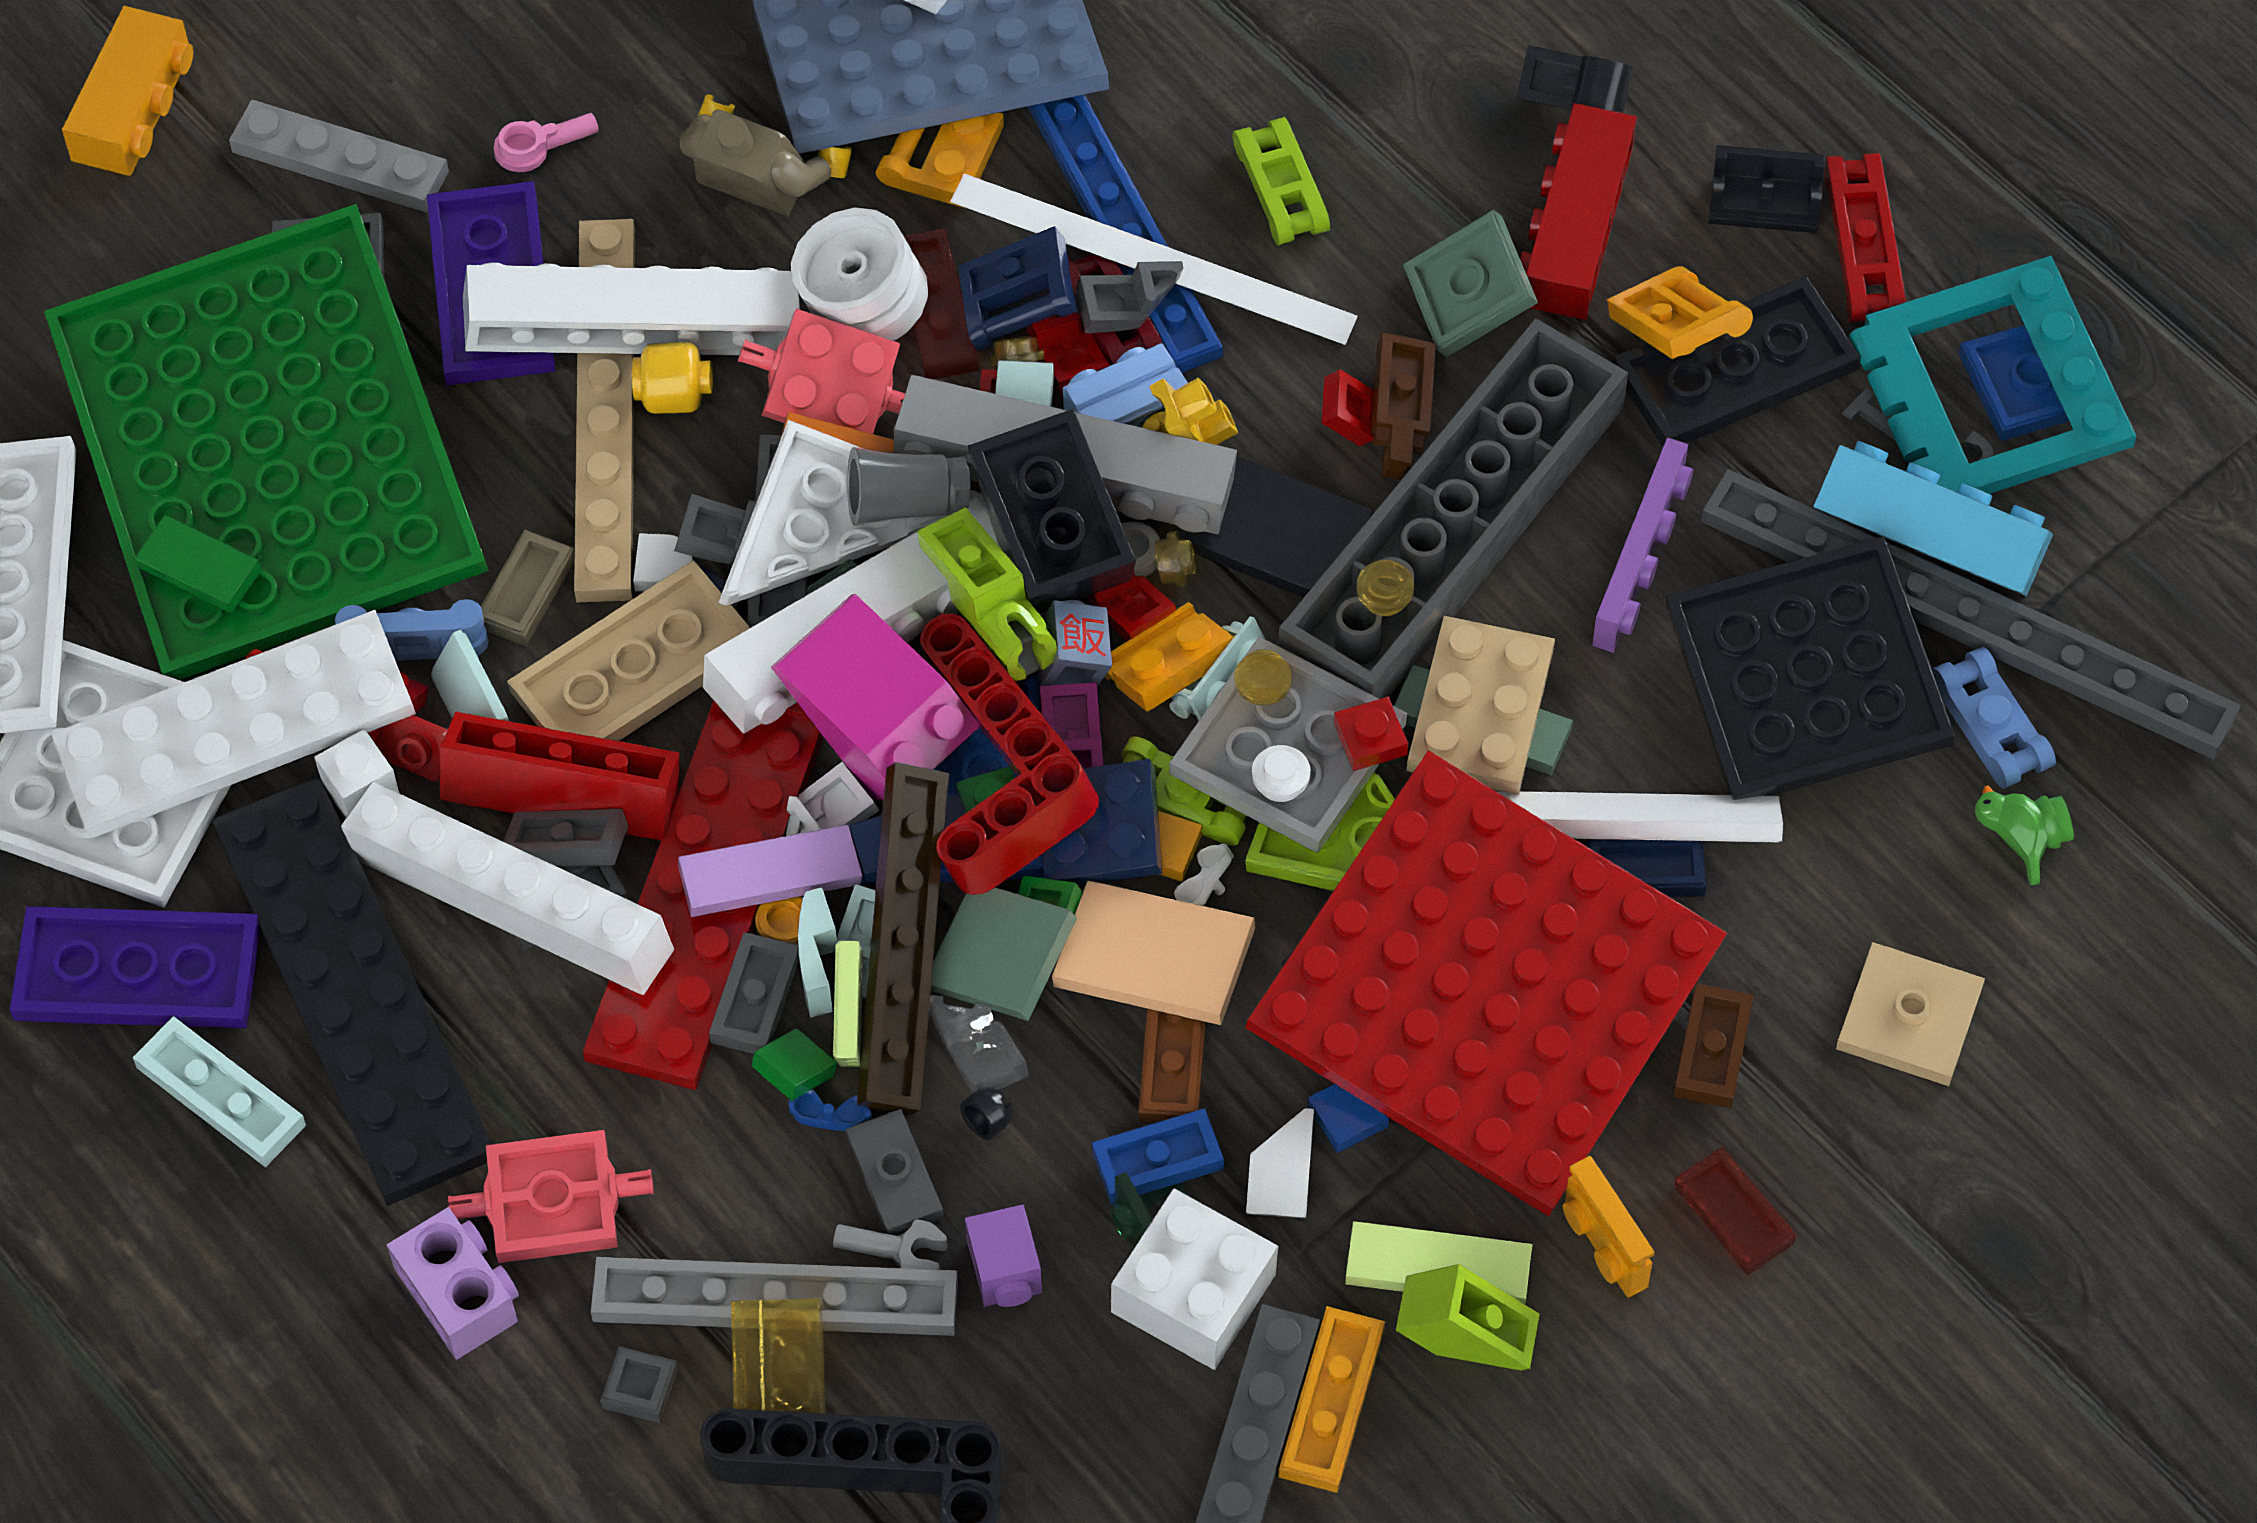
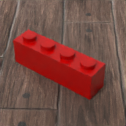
(1578, 209)
(547, 769)

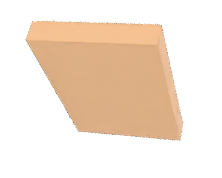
(1154, 952)

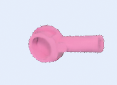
(524, 145)

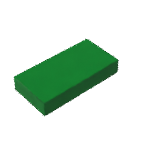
(198, 564)

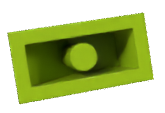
(1467, 1318)

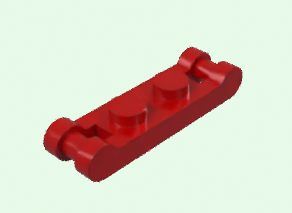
(1864, 234)

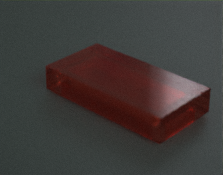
(1735, 1210)

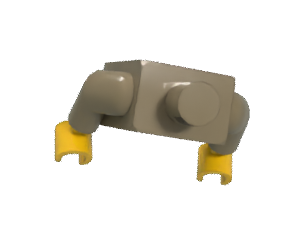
(754, 159)

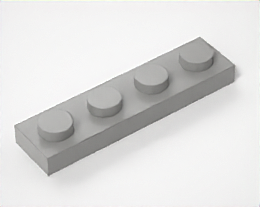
(338, 155)

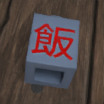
(1081, 644)

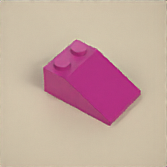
(873, 695)

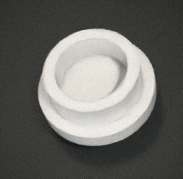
(1281, 773)

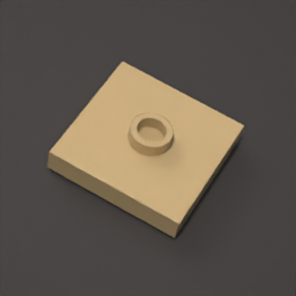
(1910, 1014)

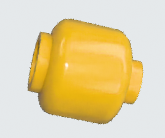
(671, 378)

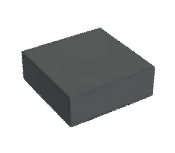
(639, 1384)

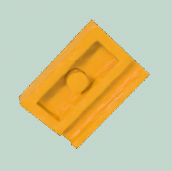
(1167, 657)
(1598, 1212)

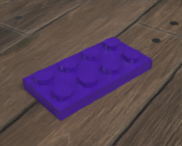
(478, 229)
(135, 967)

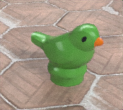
(2026, 825)

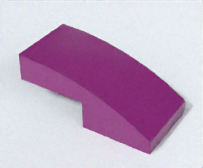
(1075, 717)

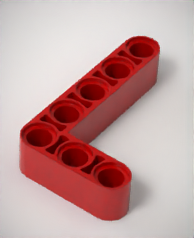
(1050, 788)

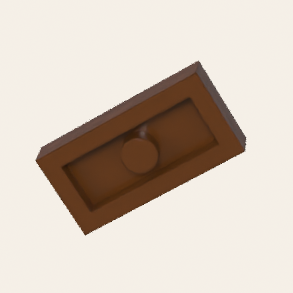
(1713, 1046)

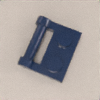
(1010, 276)

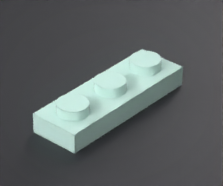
(219, 1091)

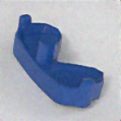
(812, 1112)

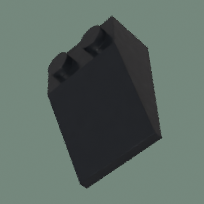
(1052, 510)

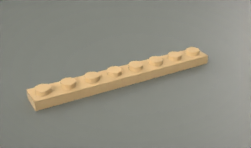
(604, 441)

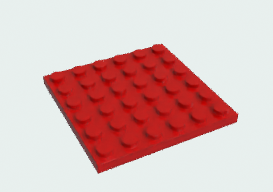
(1486, 982)

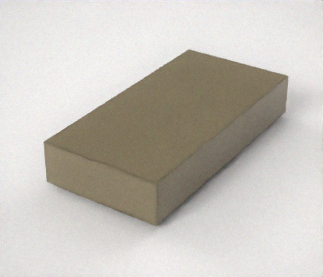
(526, 587)

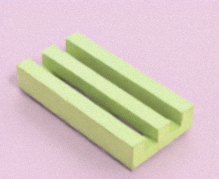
(848, 1003)

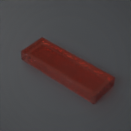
(942, 328)

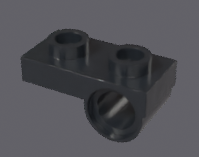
(1567, 79)

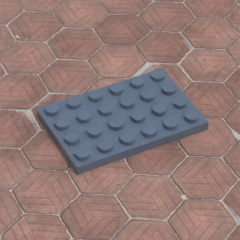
(894, 68)

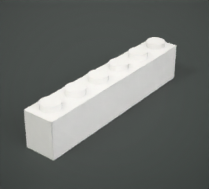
(624, 308)
(895, 584)
(508, 888)

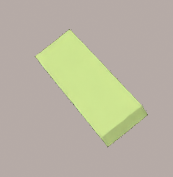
(1386, 1254)

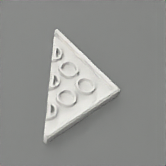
(805, 518)

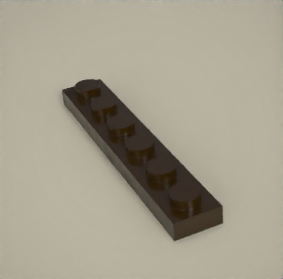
(902, 939)

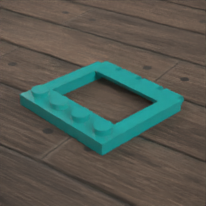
(2061, 344)

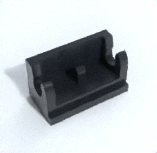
(1766, 189)

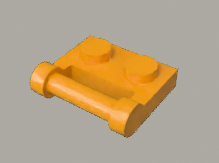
(957, 150)
(1677, 312)

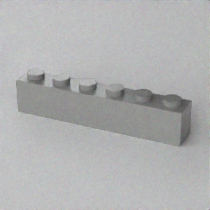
(1142, 468)

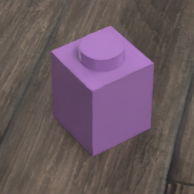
(1004, 1256)

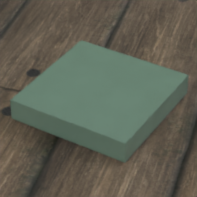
(1470, 283)
(1001, 951)

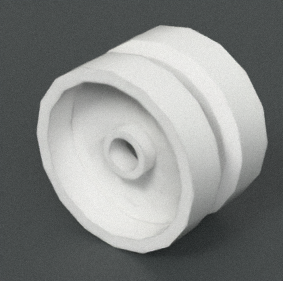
(860, 273)

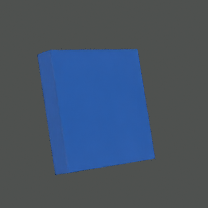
(2012, 383)

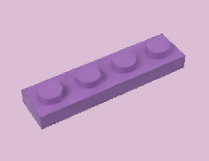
(1636, 564)

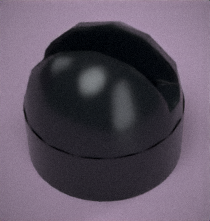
(986, 1112)

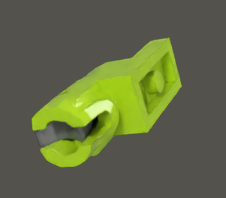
(989, 593)

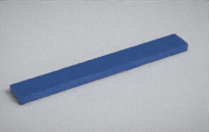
(1113, 200)

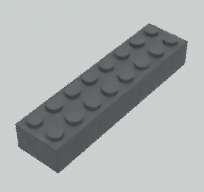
(1460, 507)

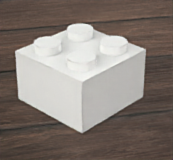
(1194, 1279)

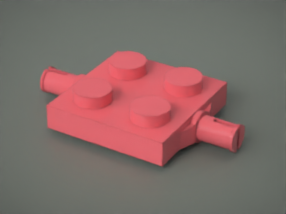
(828, 373)
(551, 1196)

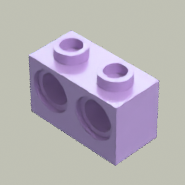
(444, 1286)

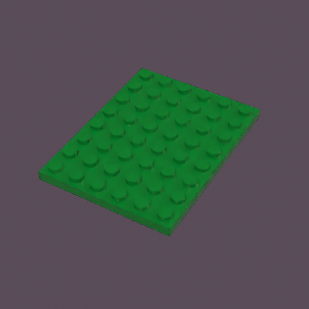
(277, 417)

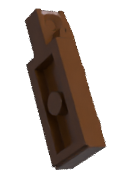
(1402, 400)

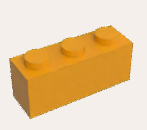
(127, 91)

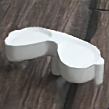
(1198, 888)

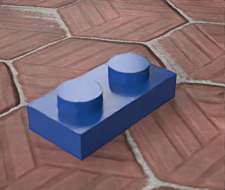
(1159, 1153)

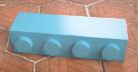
(1933, 519)

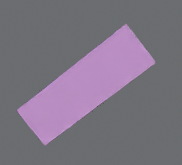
(769, 870)

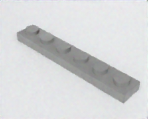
(703, 1292)

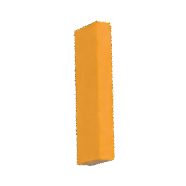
(1331, 1399)

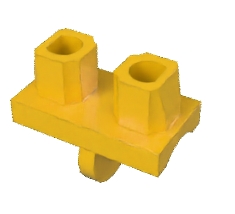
(1191, 413)

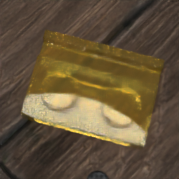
(778, 1354)

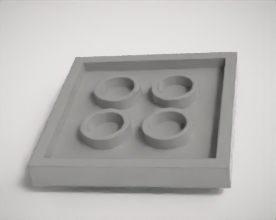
(1233, 732)

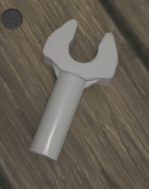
(899, 1248)

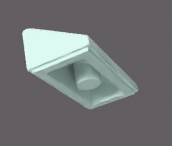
(464, 681)

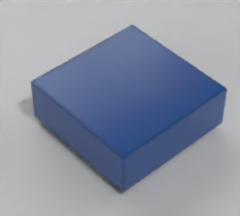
(1345, 1117)

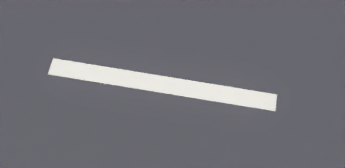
(1130, 249)

